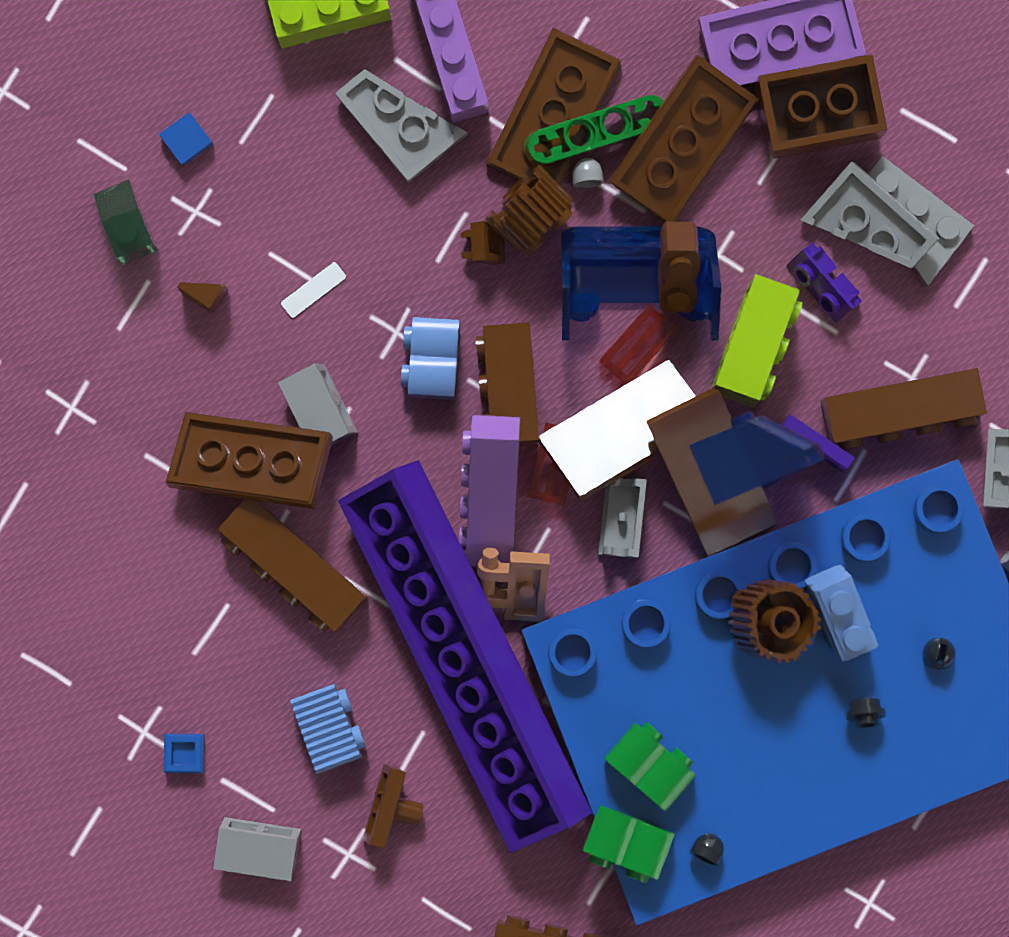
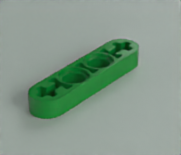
(595, 127)

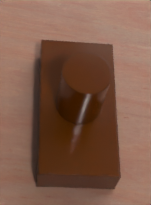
(389, 807)

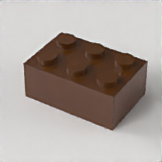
(820, 107)
(509, 376)

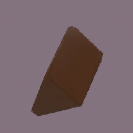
(204, 294)

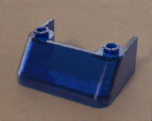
(622, 266)
(752, 456)

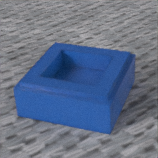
(186, 139)
(184, 753)

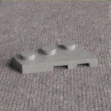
(399, 126)
(931, 211)
(869, 216)

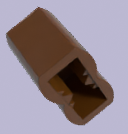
(678, 266)

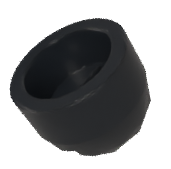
(931, 651)
(708, 849)

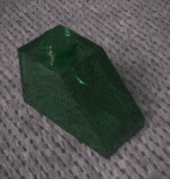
(125, 222)

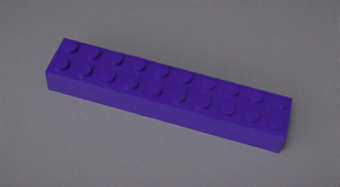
(464, 656)

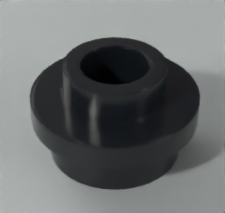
(865, 712)

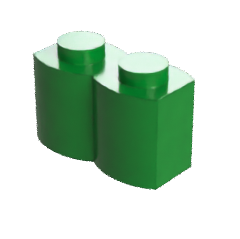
(651, 765)
(628, 843)

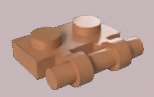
(525, 579)

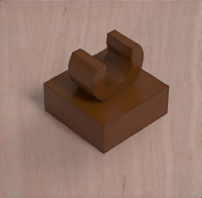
(486, 244)

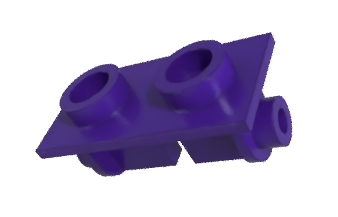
(833, 296)

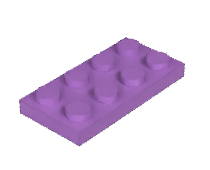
(780, 37)

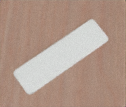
(313, 289)

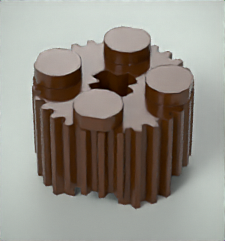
(530, 211)
(755, 616)

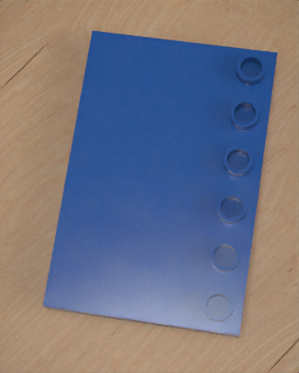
(772, 738)

